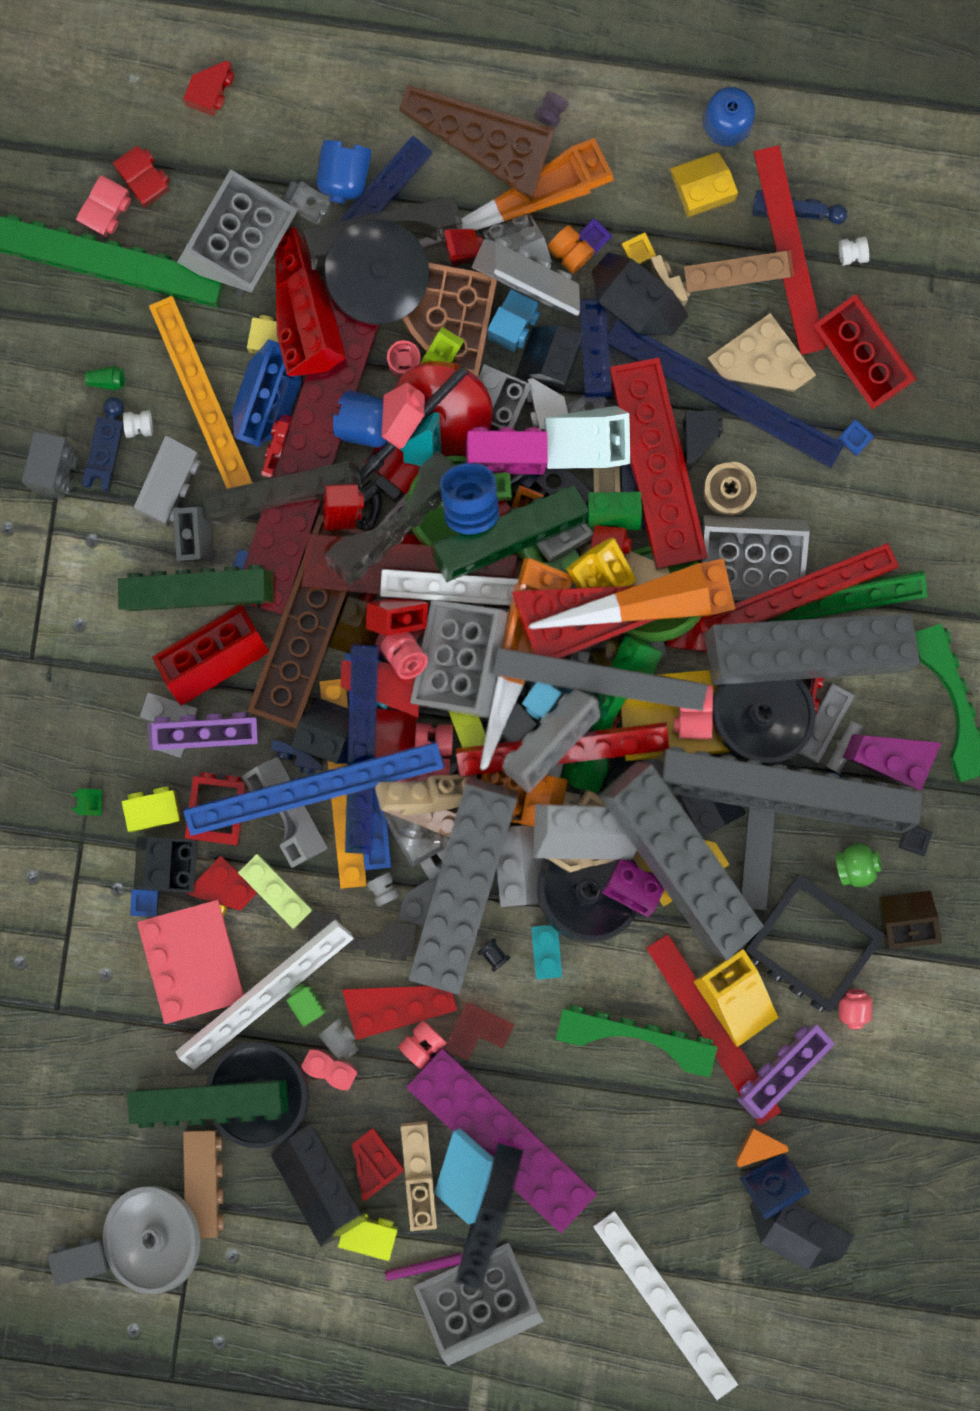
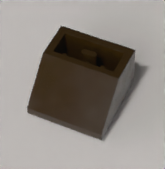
(909, 920)

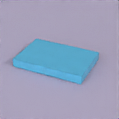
(464, 1176)

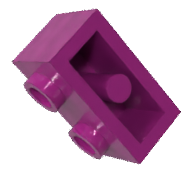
(634, 887)

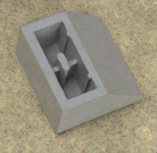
(521, 234)
(506, 396)

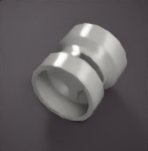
(383, 889)

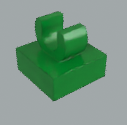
(88, 802)

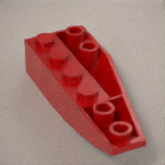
(303, 312)

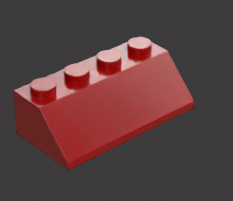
(865, 351)
(210, 655)

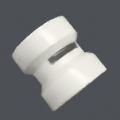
(851, 251)
(138, 424)

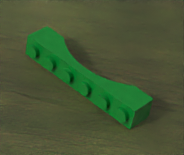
(632, 656)
(937, 656)
(691, 1055)

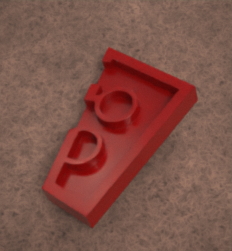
(392, 689)

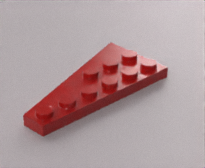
(565, 640)

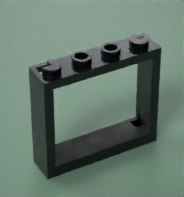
(837, 908)
(490, 1218)

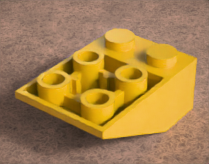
(737, 997)

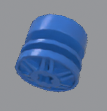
(469, 498)

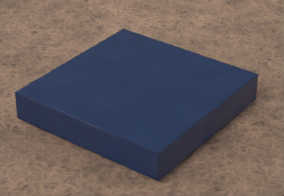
(774, 1185)

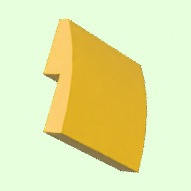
(602, 567)

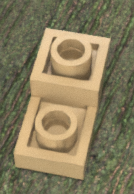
(662, 271)

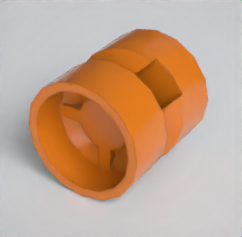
(570, 249)

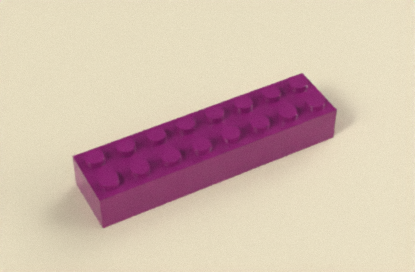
(469, 1106)

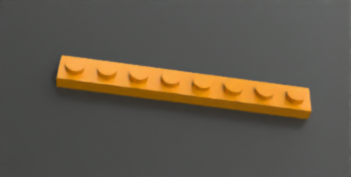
(200, 393)
(350, 865)

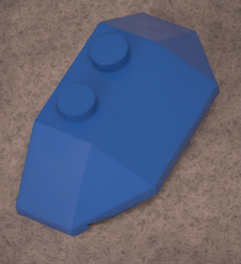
(263, 395)

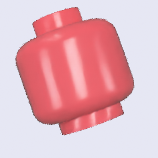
(855, 1008)

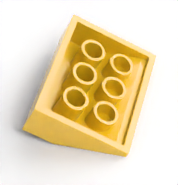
(639, 712)

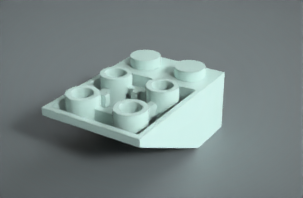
(588, 439)

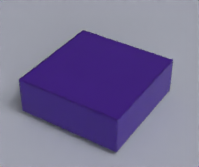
(595, 235)

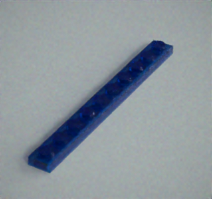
(727, 395)

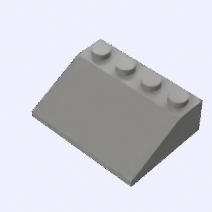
(237, 233)
(757, 551)
(461, 658)
(475, 1319)

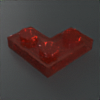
(477, 1023)

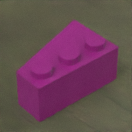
(893, 758)

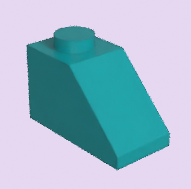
(424, 441)

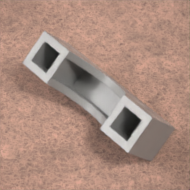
(301, 836)

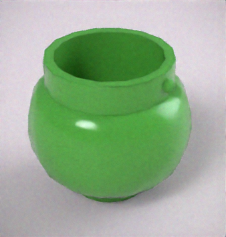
(858, 865)

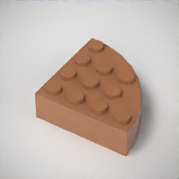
(461, 304)

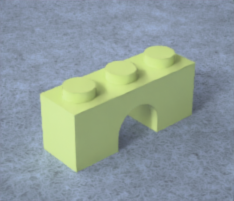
(275, 891)

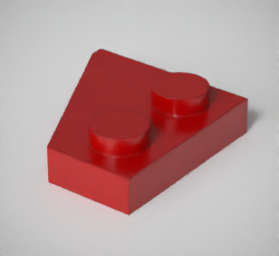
(273, 452)
(224, 884)
(374, 1163)

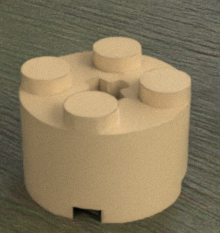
(724, 475)

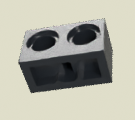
(567, 480)

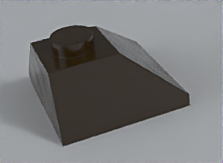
(352, 627)

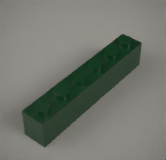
(511, 533)
(196, 589)
(208, 1102)

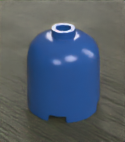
(729, 126)
(342, 171)
(360, 419)

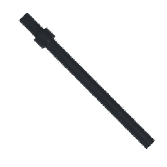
(377, 459)

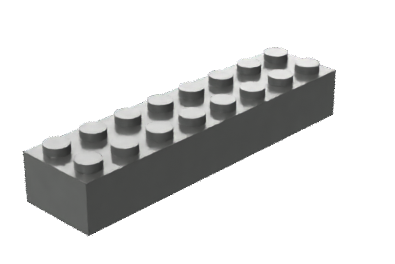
(811, 648)
(681, 860)
(463, 885)

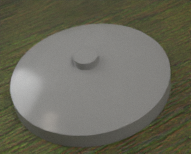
(151, 1239)

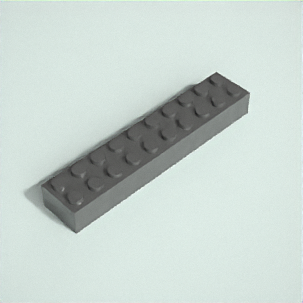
(789, 791)

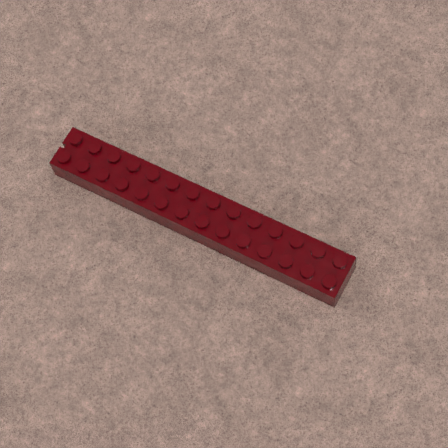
(309, 444)

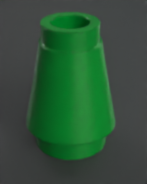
(106, 378)

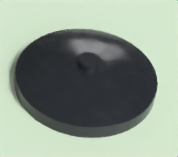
(376, 272)
(764, 719)
(576, 903)
(255, 1064)

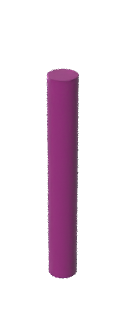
(422, 1267)

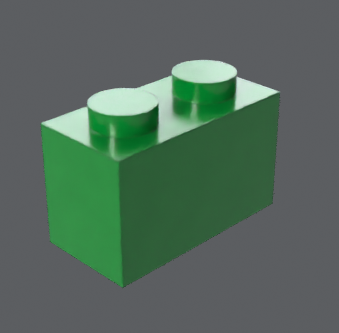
(615, 510)

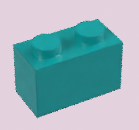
(546, 952)

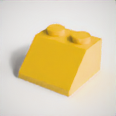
(704, 184)

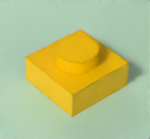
(639, 249)

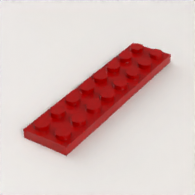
(658, 464)

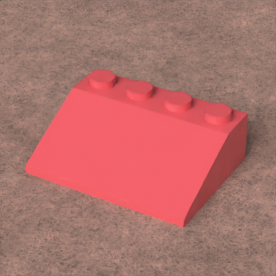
(191, 961)

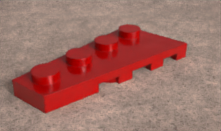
(394, 1007)

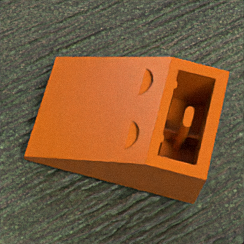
(547, 792)

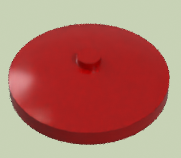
(460, 411)

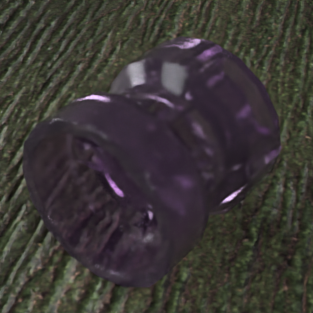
(551, 109)

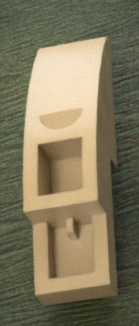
(422, 797)
(418, 1176)

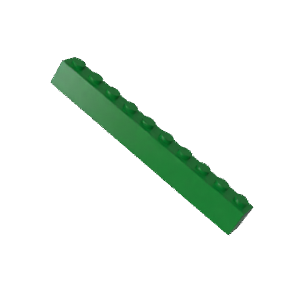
(106, 261)

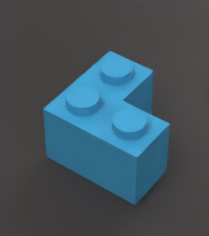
(512, 321)

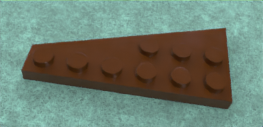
(495, 141)

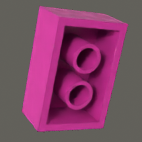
(508, 450)

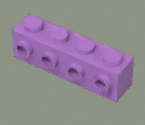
(202, 733)
(785, 1070)

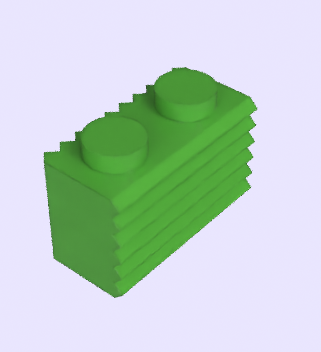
(305, 1004)

